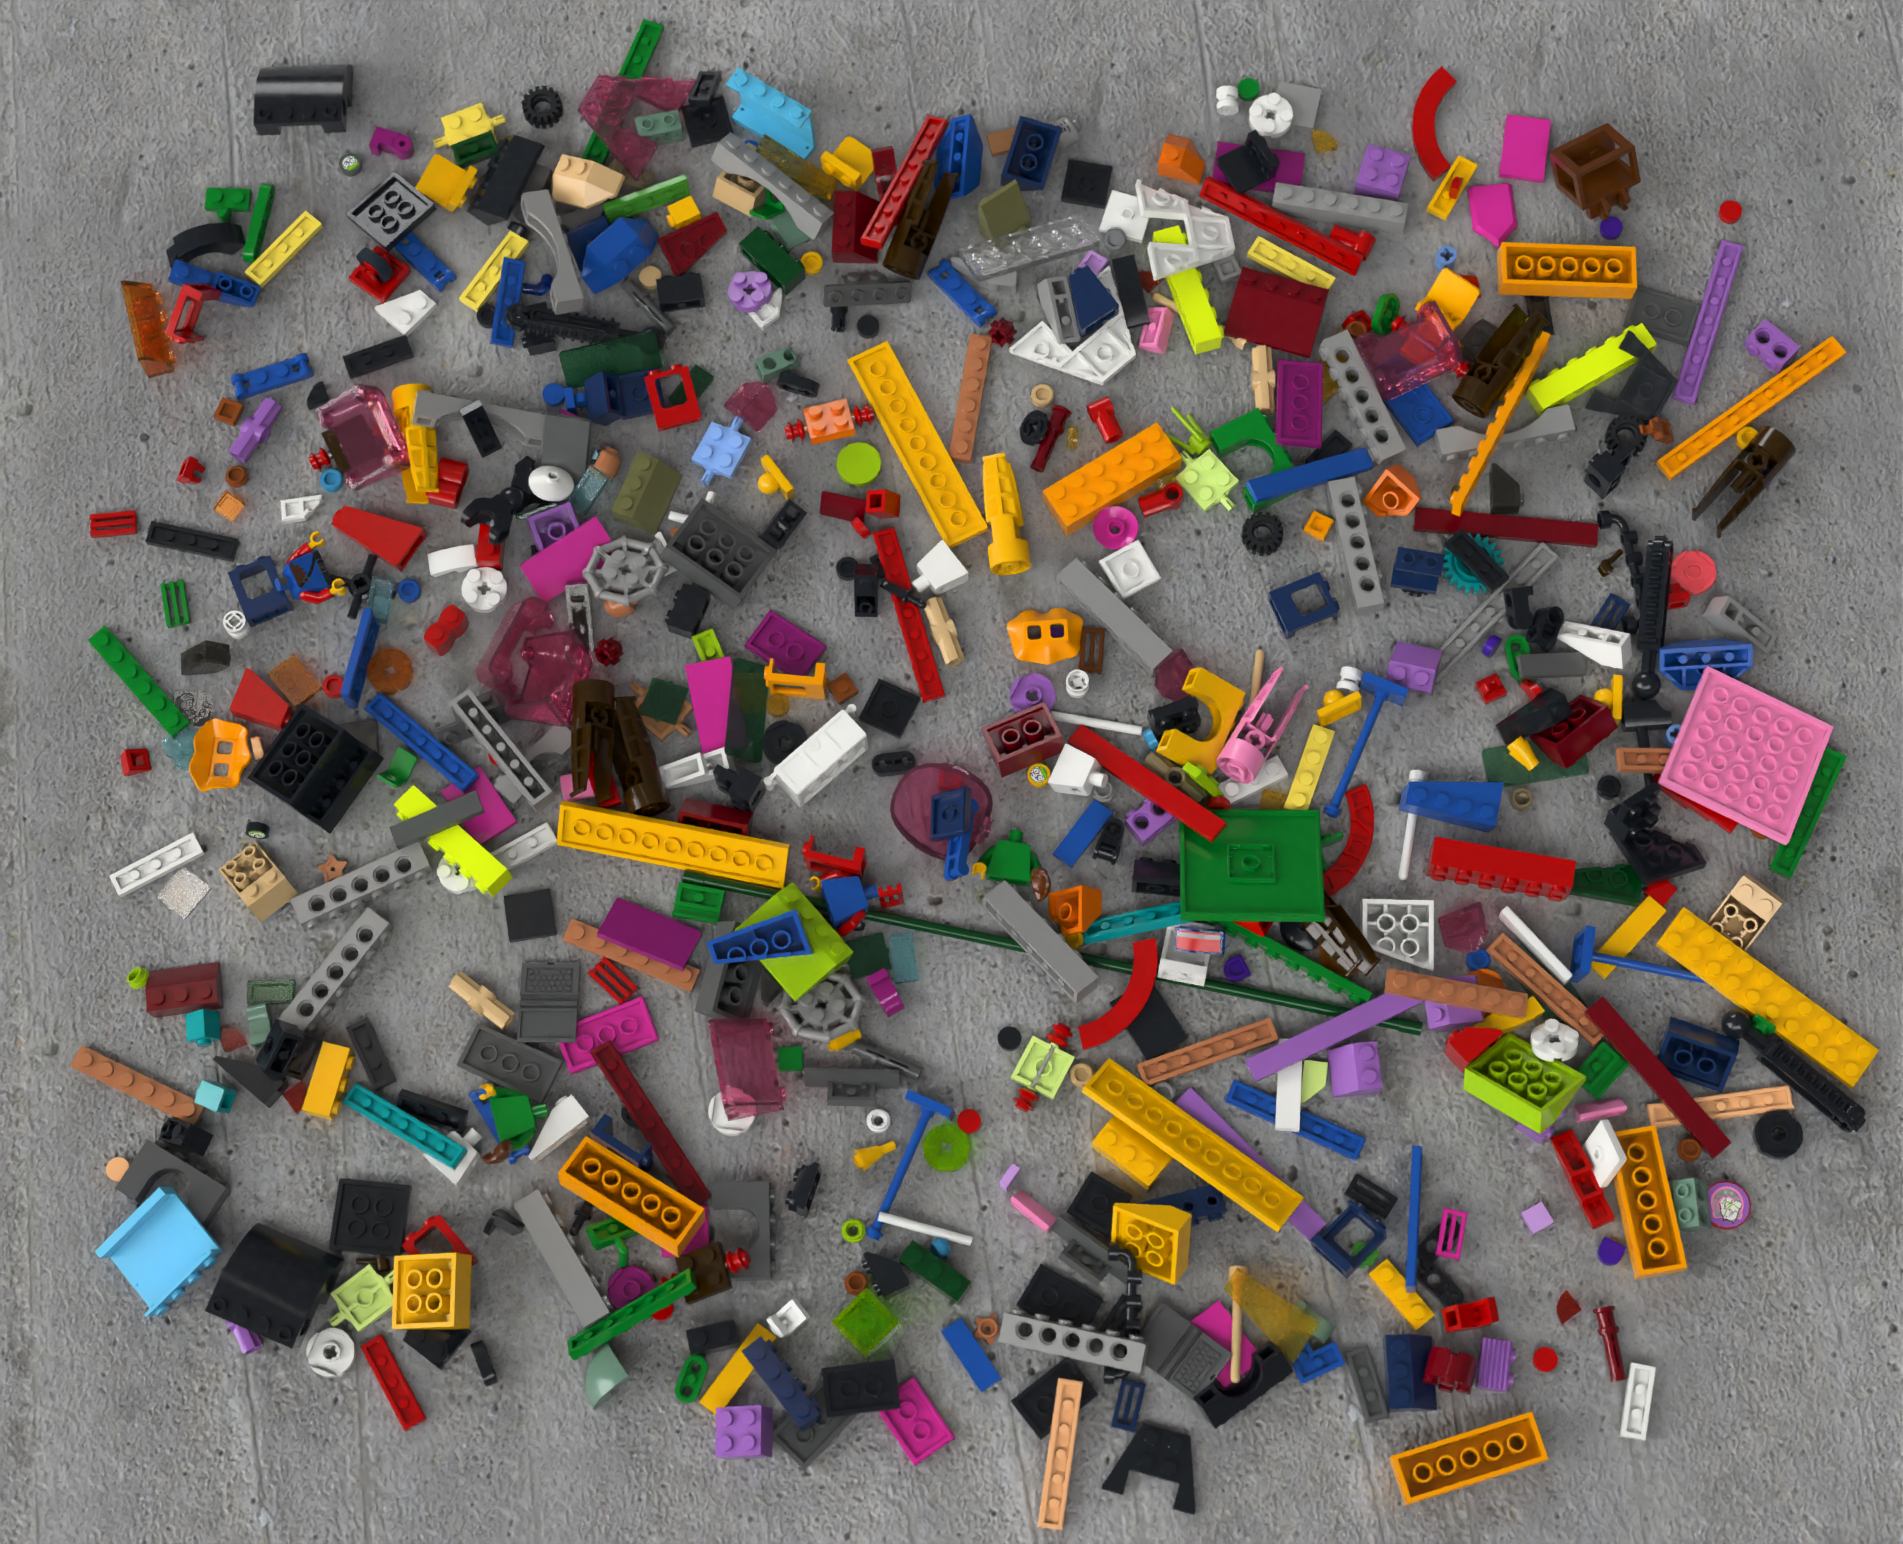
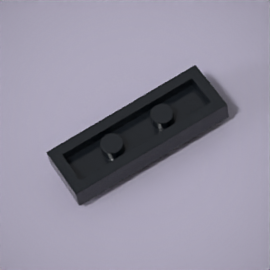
(378, 356)
(480, 428)
(1476, 561)
(371, 1054)
(433, 1111)

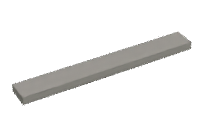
(1493, 609)

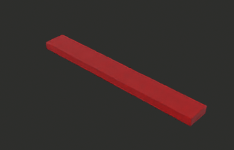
(903, 182)
(1281, 225)
(909, 617)
(1148, 784)

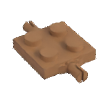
(662, 729)

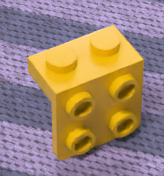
(849, 163)
(446, 182)
(1453, 296)

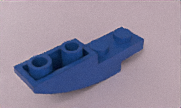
(233, 289)

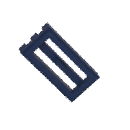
(1619, 601)
(1123, 1426)

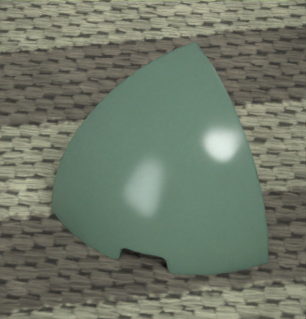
(603, 1376)

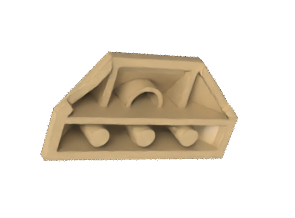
(584, 182)

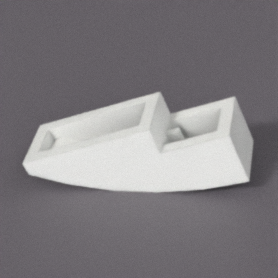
(695, 768)

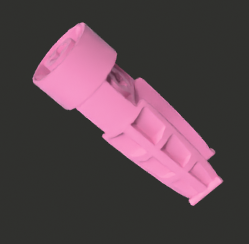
(1244, 760)

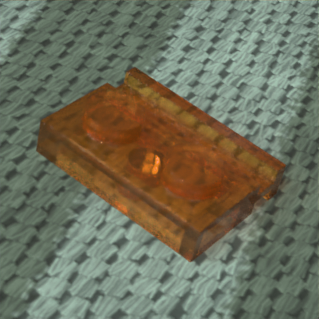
(294, 681)

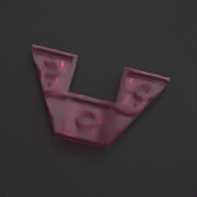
(609, 104)

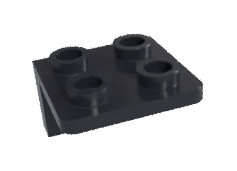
(1249, 163)

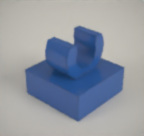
(574, 401)

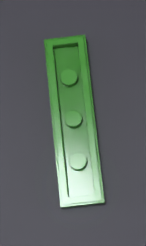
(647, 199)

